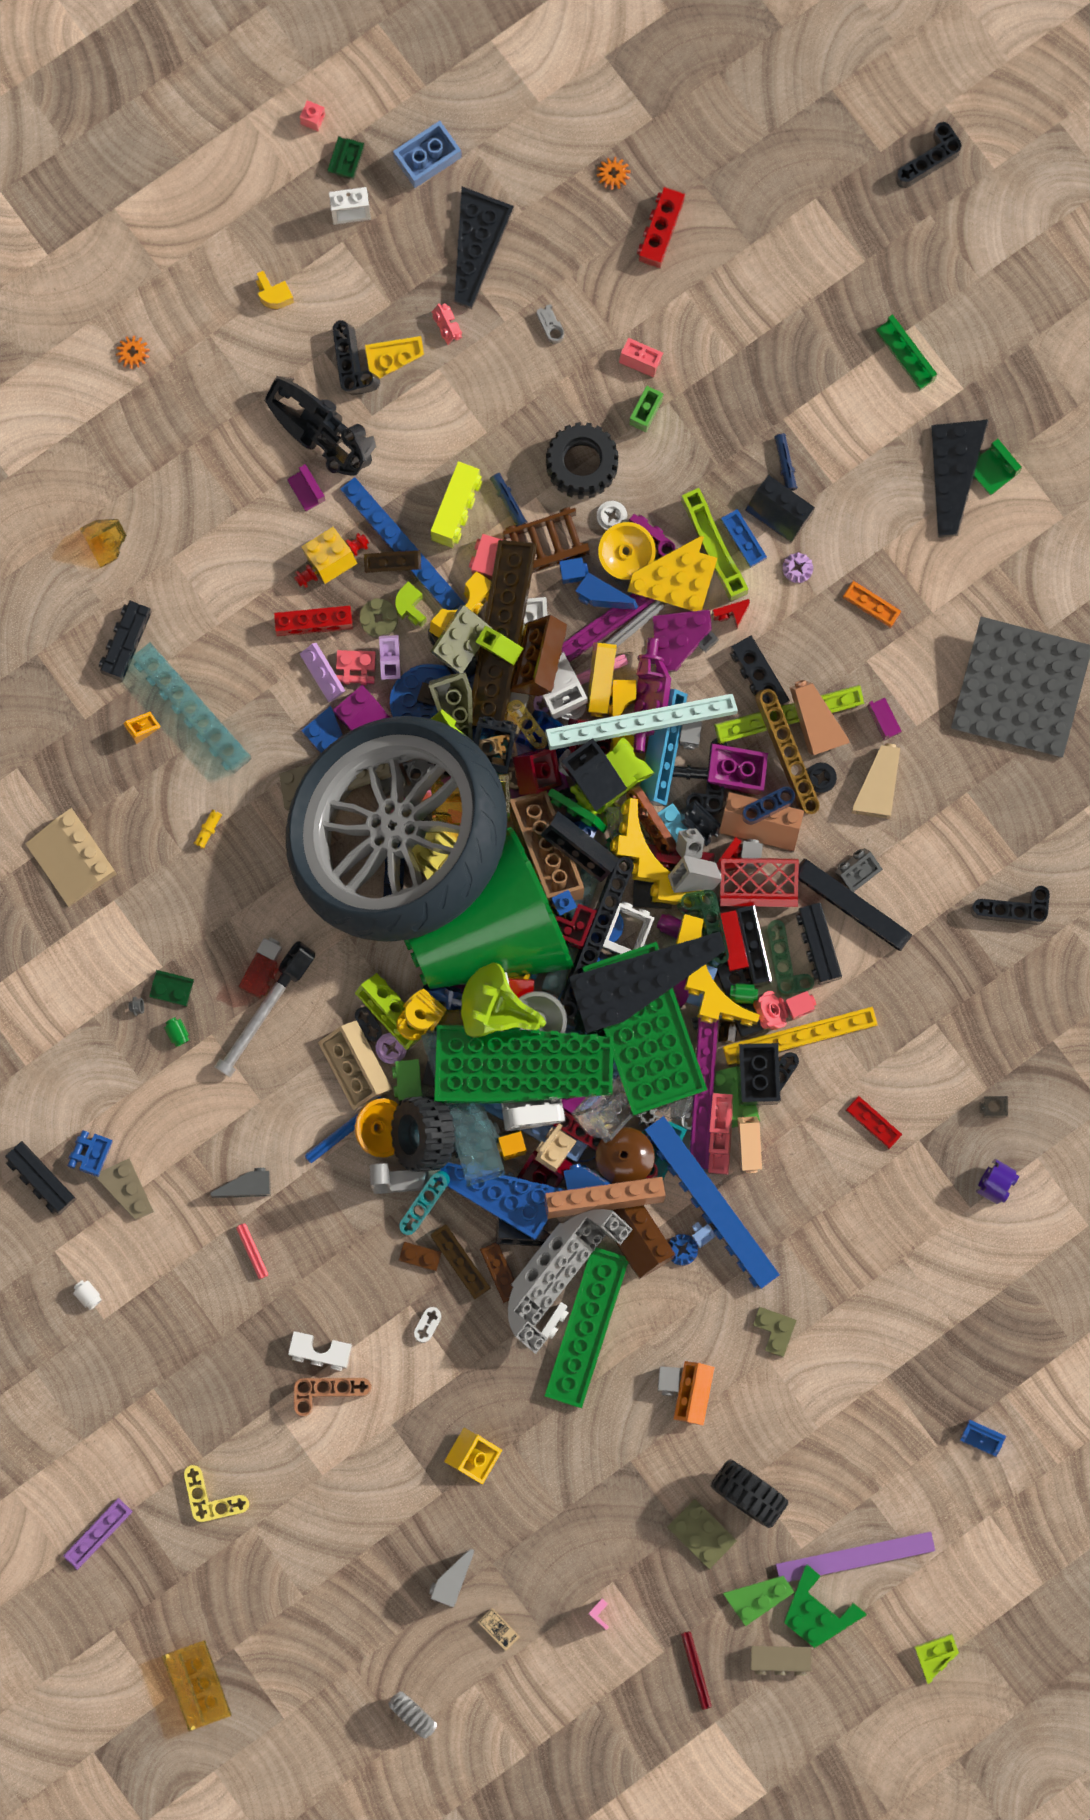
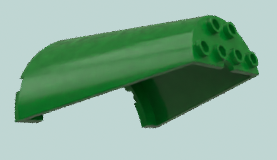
(502, 926)

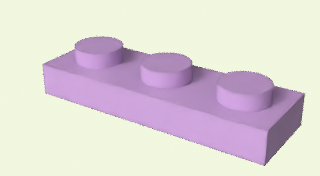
(322, 672)

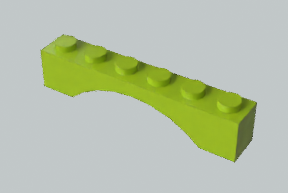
(713, 544)

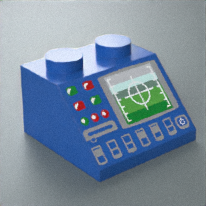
(583, 1177)

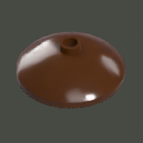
(635, 1166)

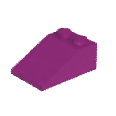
(359, 709)
(737, 769)

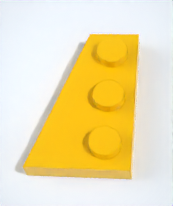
(392, 355)

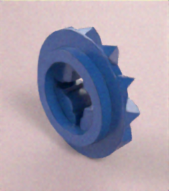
(692, 1248)

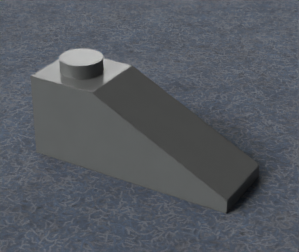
(252, 1184)

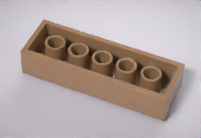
(552, 867)

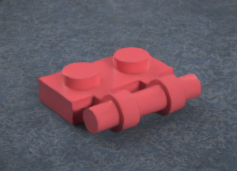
(356, 661)

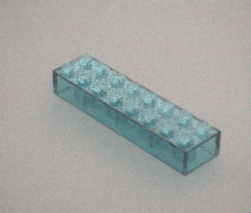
(473, 1133)

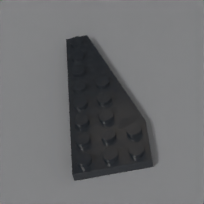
(625, 987)

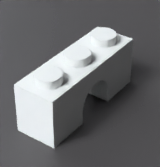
(336, 1356)

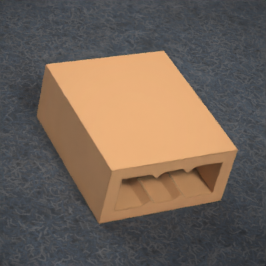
(749, 1144)

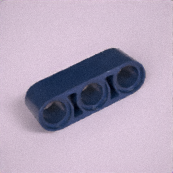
(763, 813)

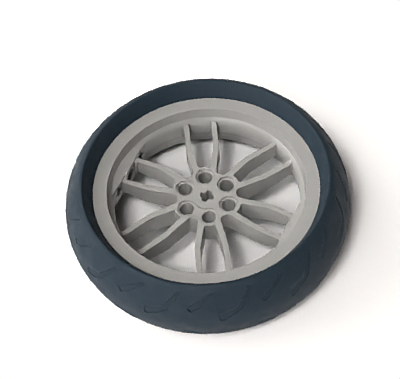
(456, 883)

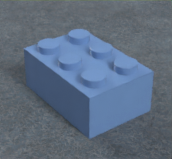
(427, 154)

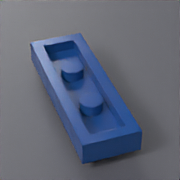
(743, 538)

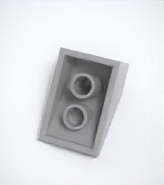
(450, 1583)

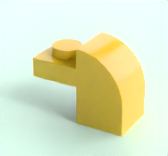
(275, 296)

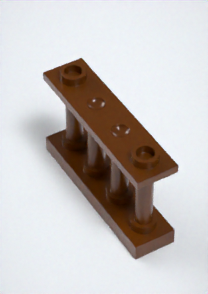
(560, 554)

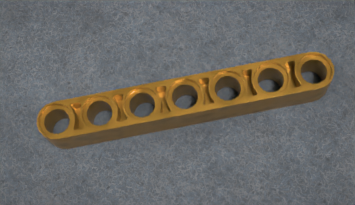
(780, 745)

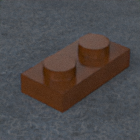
(420, 1256)

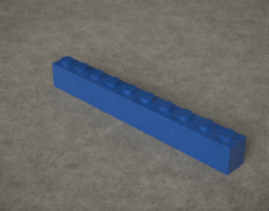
(712, 1203)

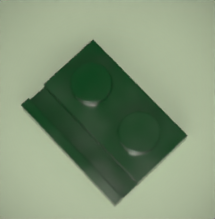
(346, 157)
(171, 988)

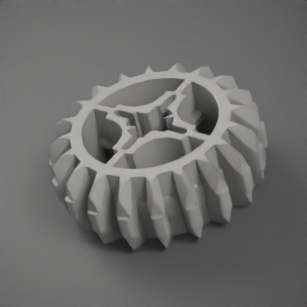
(412, 1714)

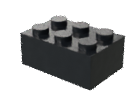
(758, 1074)

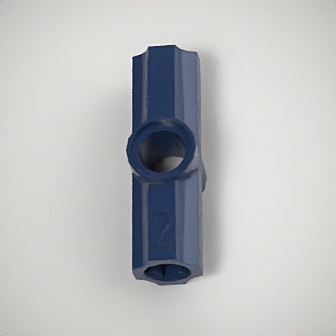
(449, 996)

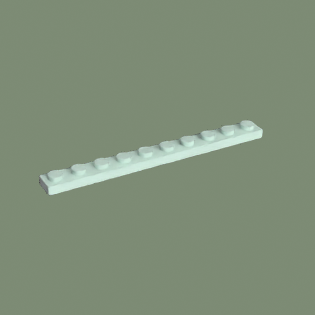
(641, 721)

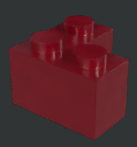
(576, 930)

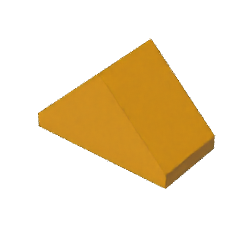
(141, 726)

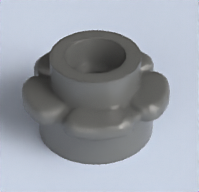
(136, 1006)

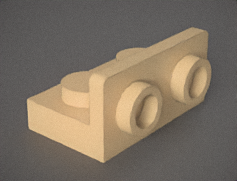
(555, 1148)

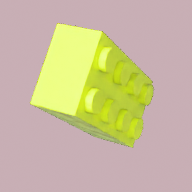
(455, 505)

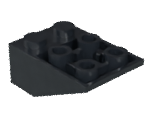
(593, 774)

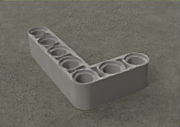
(396, 1181)

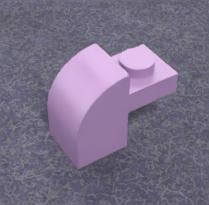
(389, 657)

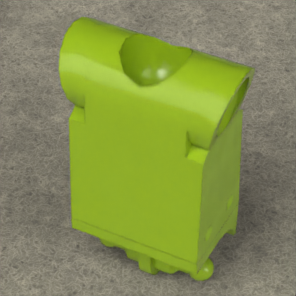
(629, 769)

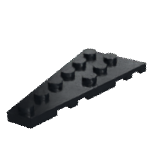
(479, 235)
(955, 462)

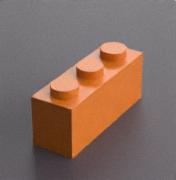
(693, 1393)

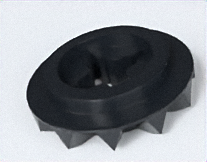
(830, 775)

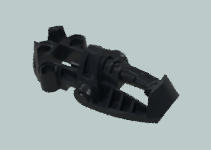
(320, 426)

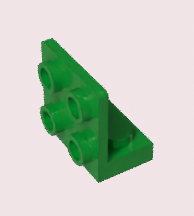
(996, 467)

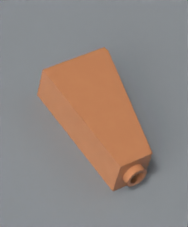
(816, 720)

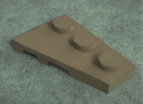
(126, 1188)

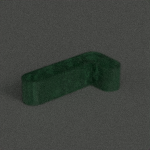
(703, 910)
(777, 958)

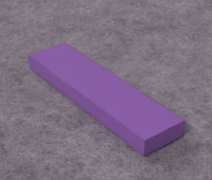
(98, 1533)

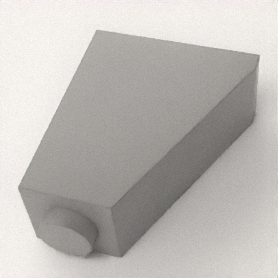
(694, 875)

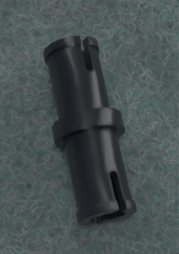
(690, 772)

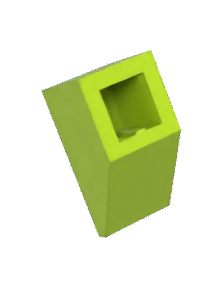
(499, 645)

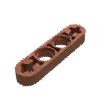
(665, 844)

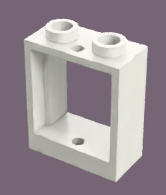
(349, 208)
(641, 915)

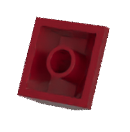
(537, 771)
(539, 1173)

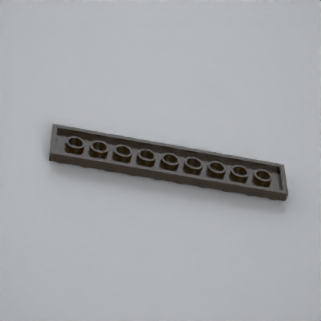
(505, 615)

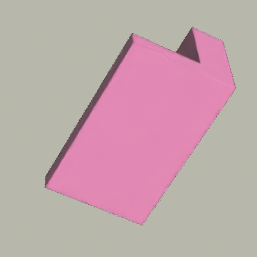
(596, 1611)

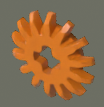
(619, 177)
(137, 357)

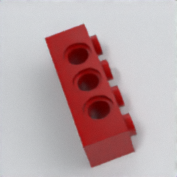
(655, 255)
(313, 621)

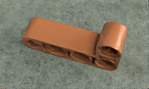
(332, 1391)

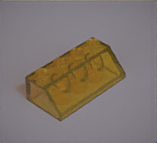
(196, 1685)

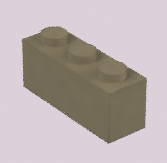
(780, 1659)

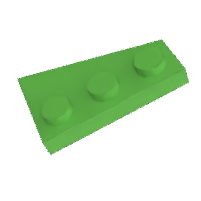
(758, 1598)

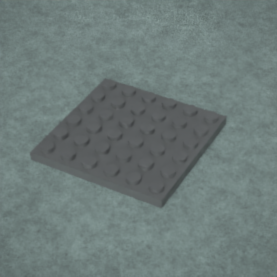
(1021, 686)

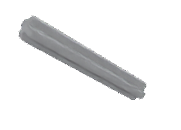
(636, 623)

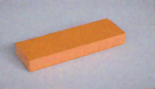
(872, 604)

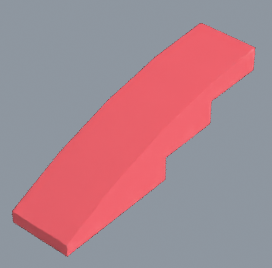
(720, 1133)

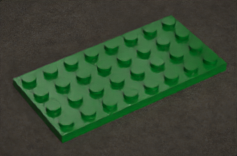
(653, 1049)

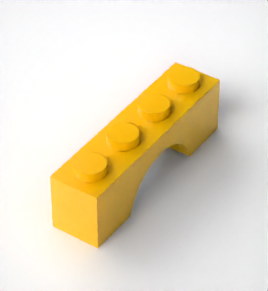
(476, 593)
(623, 696)

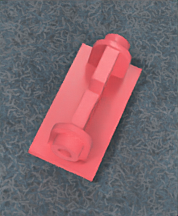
(442, 316)

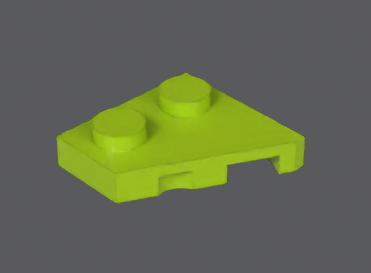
(936, 1655)

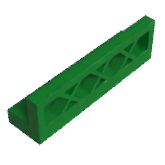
(906, 353)

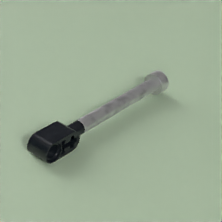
(292, 968)

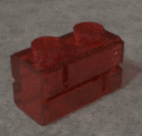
(258, 976)

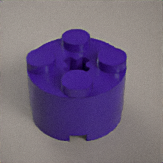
(997, 1181)

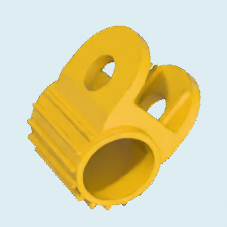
(421, 1013)

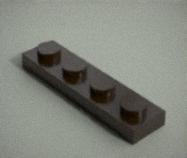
(460, 1261)

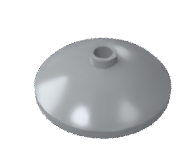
(549, 1008)

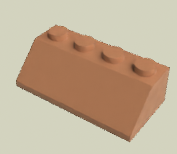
(777, 830)

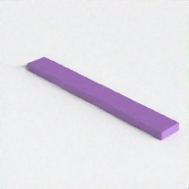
(859, 1556)

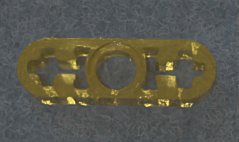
(515, 716)

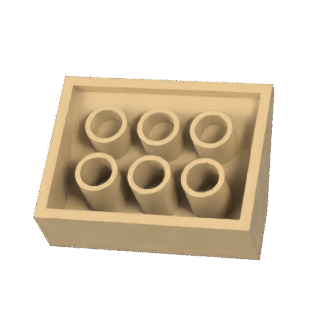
(70, 857)

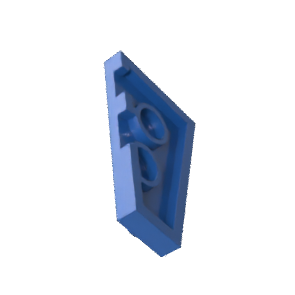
(323, 730)

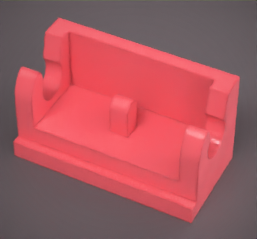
(640, 357)

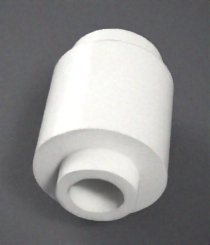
(87, 1294)

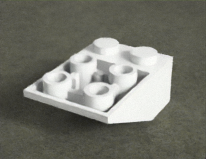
(567, 691)

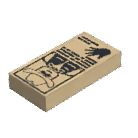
(498, 1629)

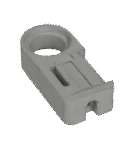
(549, 323)

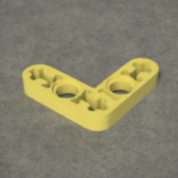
(210, 1506)

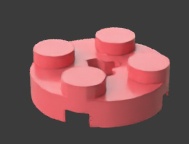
(769, 1019)

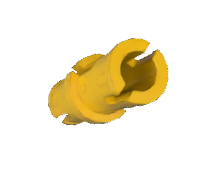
(207, 829)

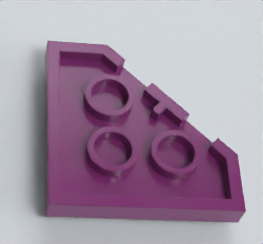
(680, 635)

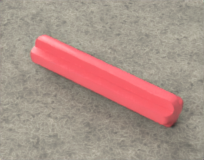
(252, 1251)

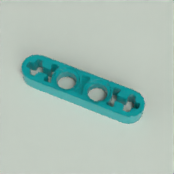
(422, 1201)

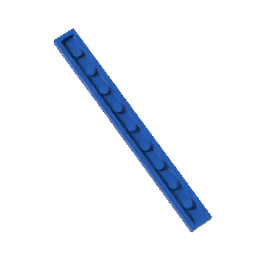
(399, 541)

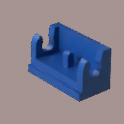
(982, 1438)

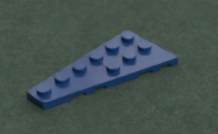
(506, 1197)

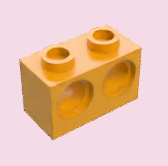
(511, 1146)

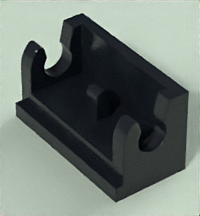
(698, 817)

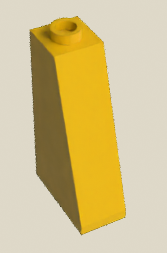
(601, 678)

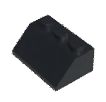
(780, 508)

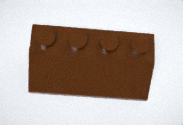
(540, 657)
(645, 1245)

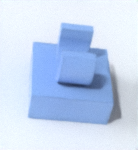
(702, 1234)

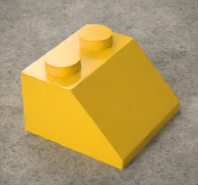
(473, 1455)

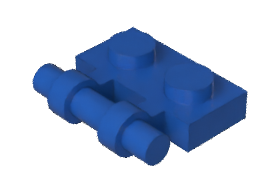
(95, 1156)

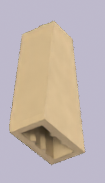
(879, 786)

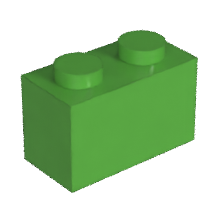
(646, 409)
(408, 1079)

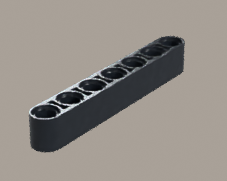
(853, 905)

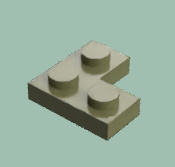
(780, 1328)

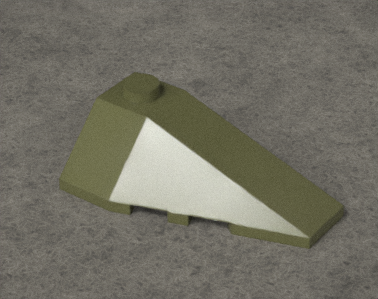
(454, 696)

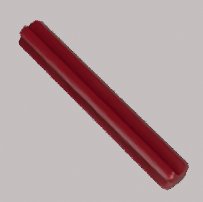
(696, 1670)

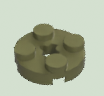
(377, 607)

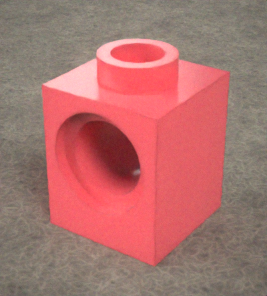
(312, 115)
(800, 1005)

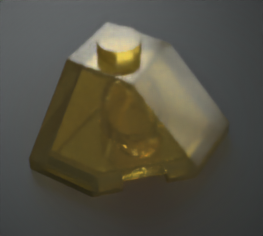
(104, 539)

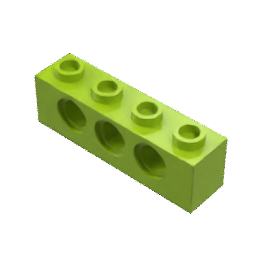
(381, 1007)

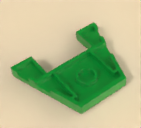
(814, 1620)

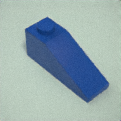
(600, 594)

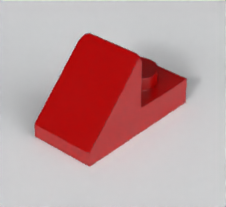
(736, 610)
(733, 850)

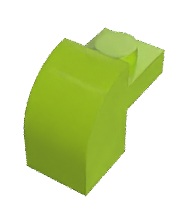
(405, 603)

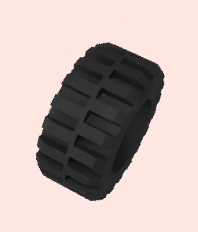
(582, 436)
(422, 1134)
(749, 1493)

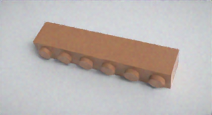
(604, 1197)

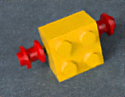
(329, 556)

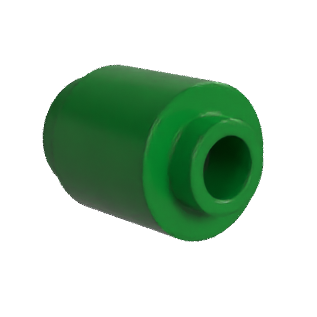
(743, 993)
(176, 1032)

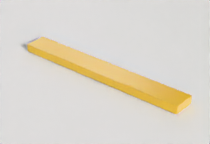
(810, 1032)

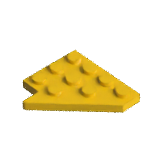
(677, 577)

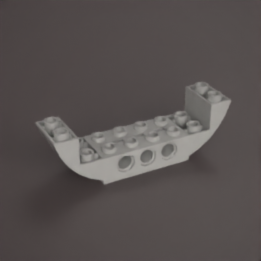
(554, 1268)

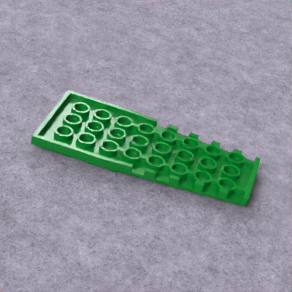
(520, 1066)

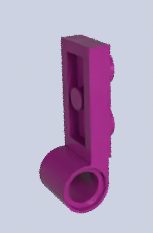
(656, 533)

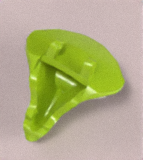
(492, 1005)

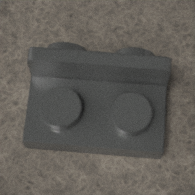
(858, 869)

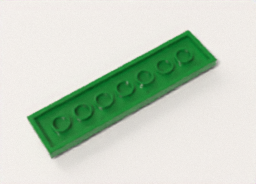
(587, 1327)

